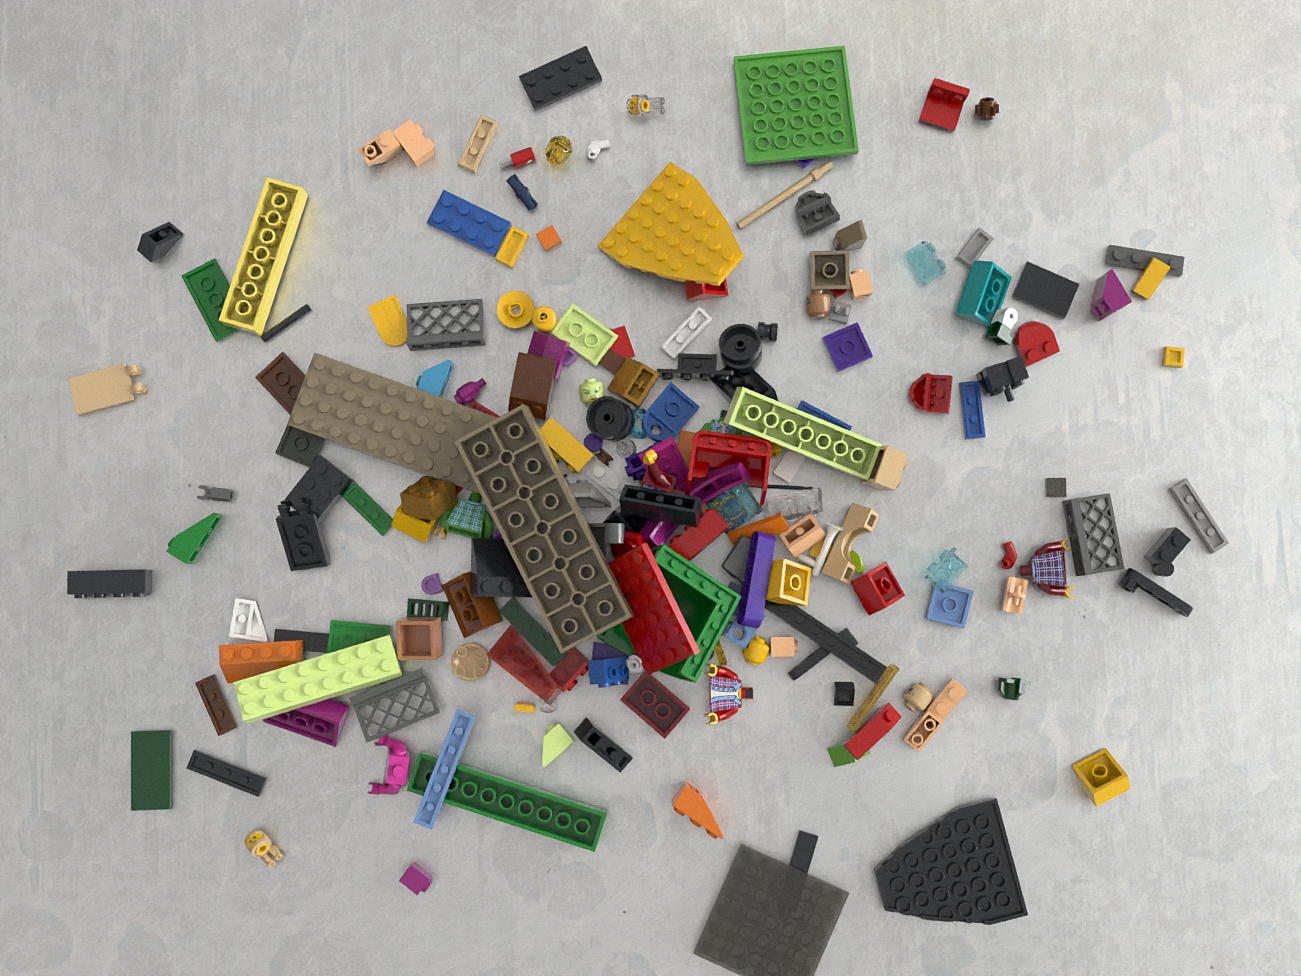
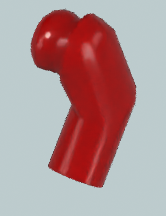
(1010, 557)

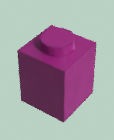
(416, 879)

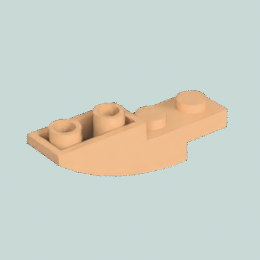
(934, 714)

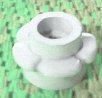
(634, 669)

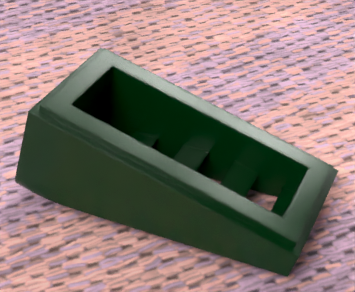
(439, 607)

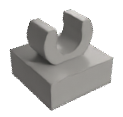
(839, 312)

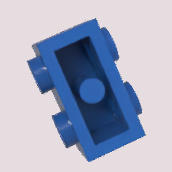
(608, 671)

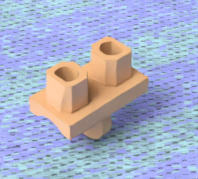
(1014, 595)

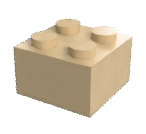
(887, 469)

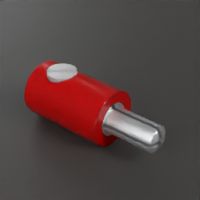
(519, 158)

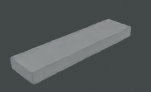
(1198, 516)

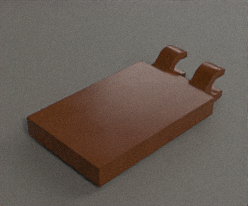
(282, 380)

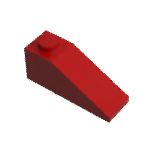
(872, 730)

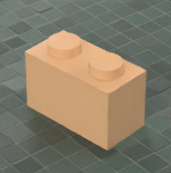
(413, 142)
(803, 535)

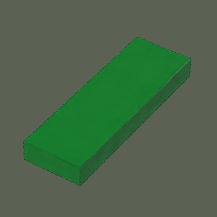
(368, 508)

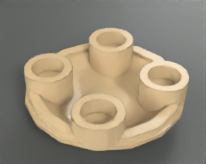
(470, 662)

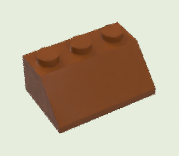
(471, 613)

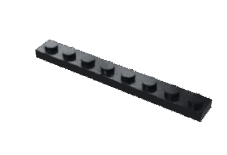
(828, 639)

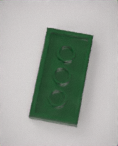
(151, 770)

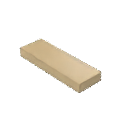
(478, 144)

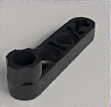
(1133, 579)
(817, 656)

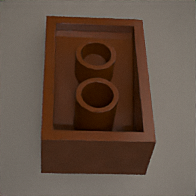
(533, 384)

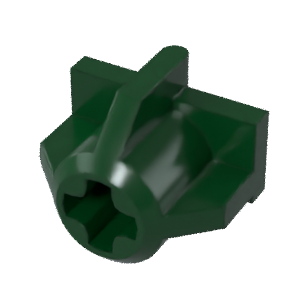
(1012, 688)

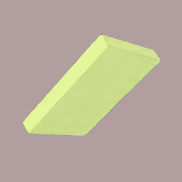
(585, 334)

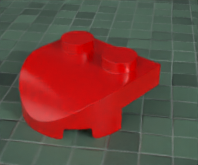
(1035, 342)
(932, 393)

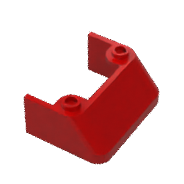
(724, 449)

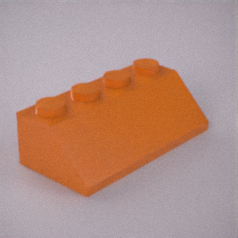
(253, 659)

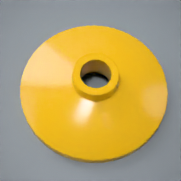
(508, 303)

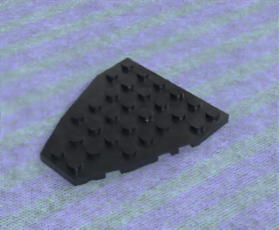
(955, 870)

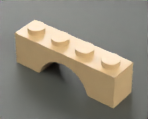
(857, 522)

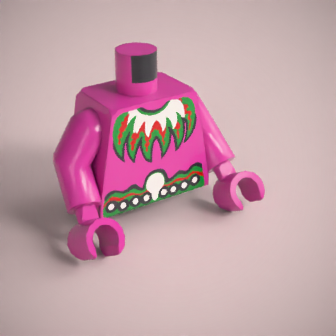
(395, 767)

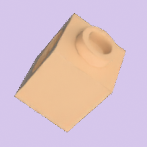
(860, 284)
(782, 646)

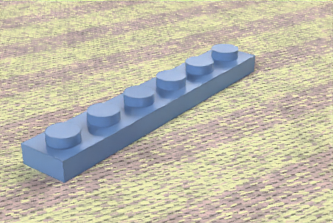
(444, 769)

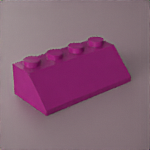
(317, 721)

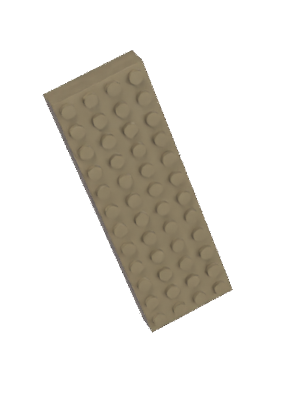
(385, 419)
(544, 528)

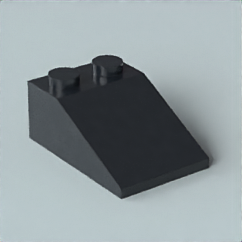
(749, 380)

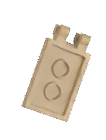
(105, 388)

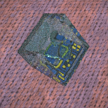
(739, 506)

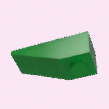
(191, 541)

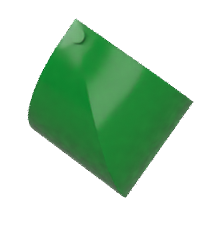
(703, 603)

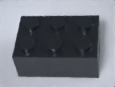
(322, 486)

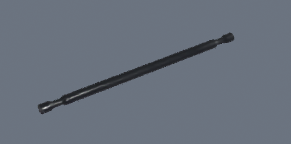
(786, 487)

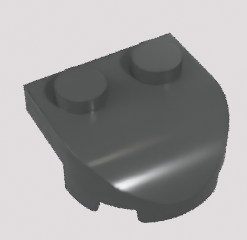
(815, 211)

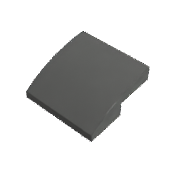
(737, 558)

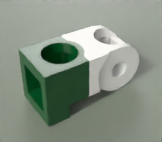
(1001, 326)

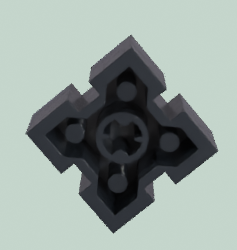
(1003, 377)

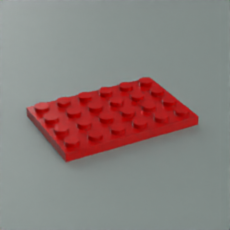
(658, 627)

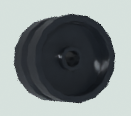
(740, 348)
(610, 419)

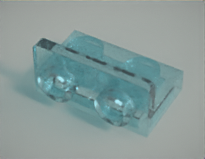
(925, 262)
(946, 571)

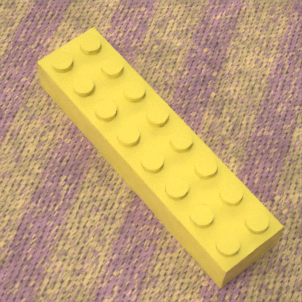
(263, 256)

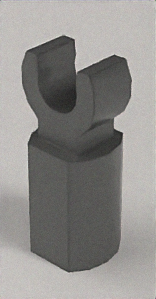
(216, 494)

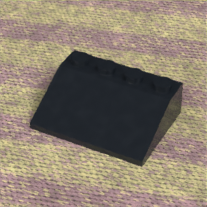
(495, 570)

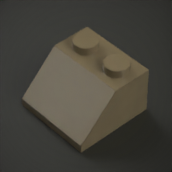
(829, 269)

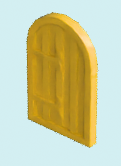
(390, 321)

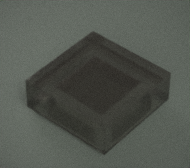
(1055, 487)

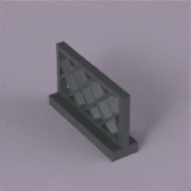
(442, 339)
(1078, 534)
(388, 689)

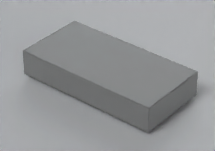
(974, 247)

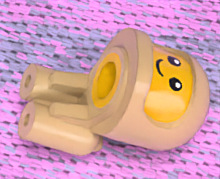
(260, 845)

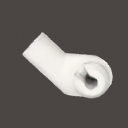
(595, 147)

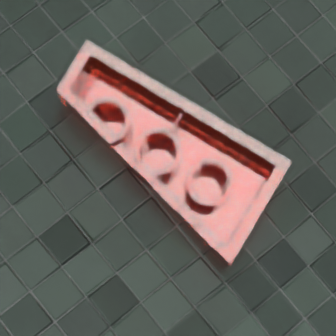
(519, 660)

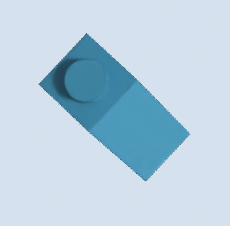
(435, 378)

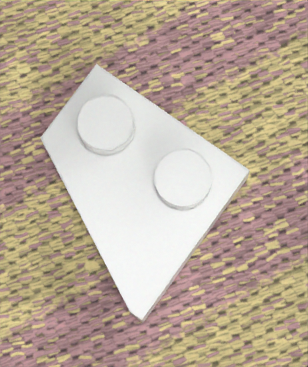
(247, 621)

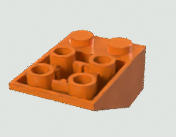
(692, 803)

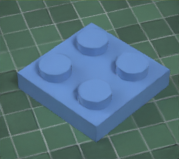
(950, 606)

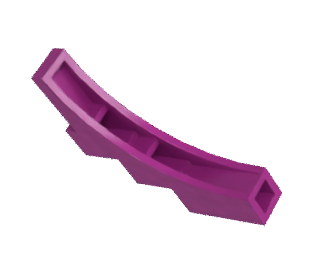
(717, 481)

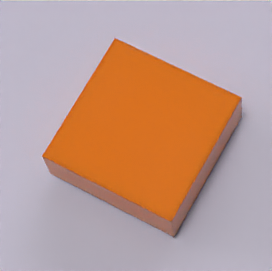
(548, 238)

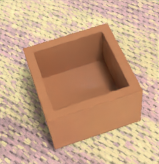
(419, 638)

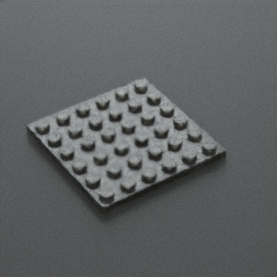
(770, 918)

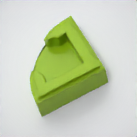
(857, 561)

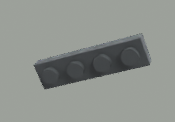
(1139, 259)

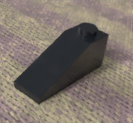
(602, 744)

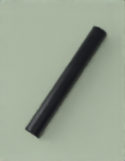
(285, 323)

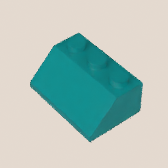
(983, 293)

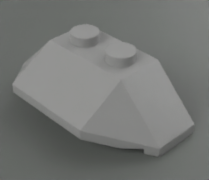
(588, 495)

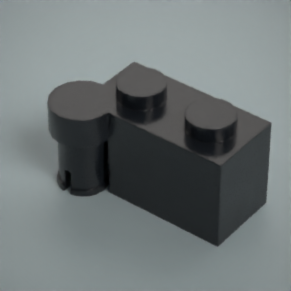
(1166, 550)

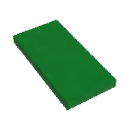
(209, 291)

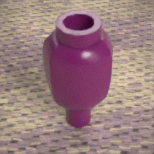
(468, 391)

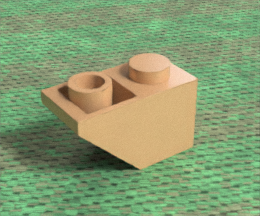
(381, 149)

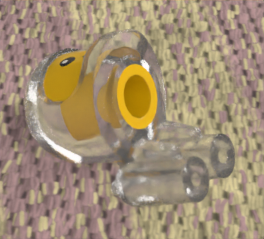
(642, 105)

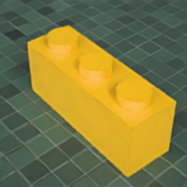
(566, 446)

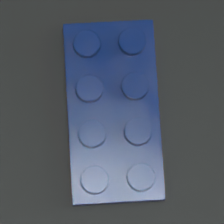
(468, 223)

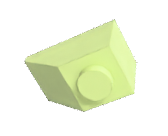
(555, 742)

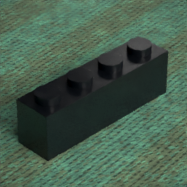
(660, 505)
(109, 582)

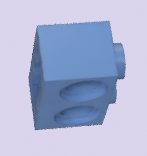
(748, 632)

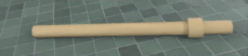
(815, 174)

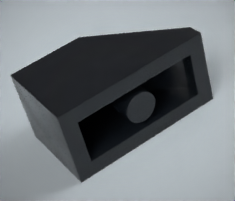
(158, 241)

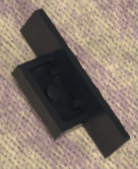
(696, 366)

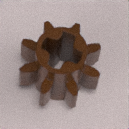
(987, 108)

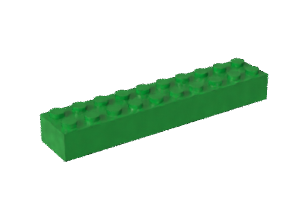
(514, 803)

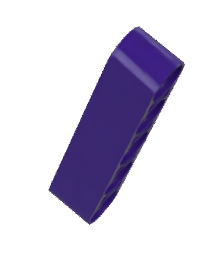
(756, 579)

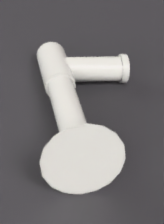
(818, 564)

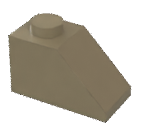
(850, 237)

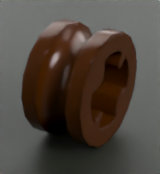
(604, 457)

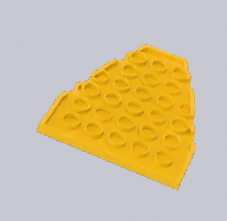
(675, 232)

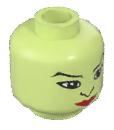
(591, 390)

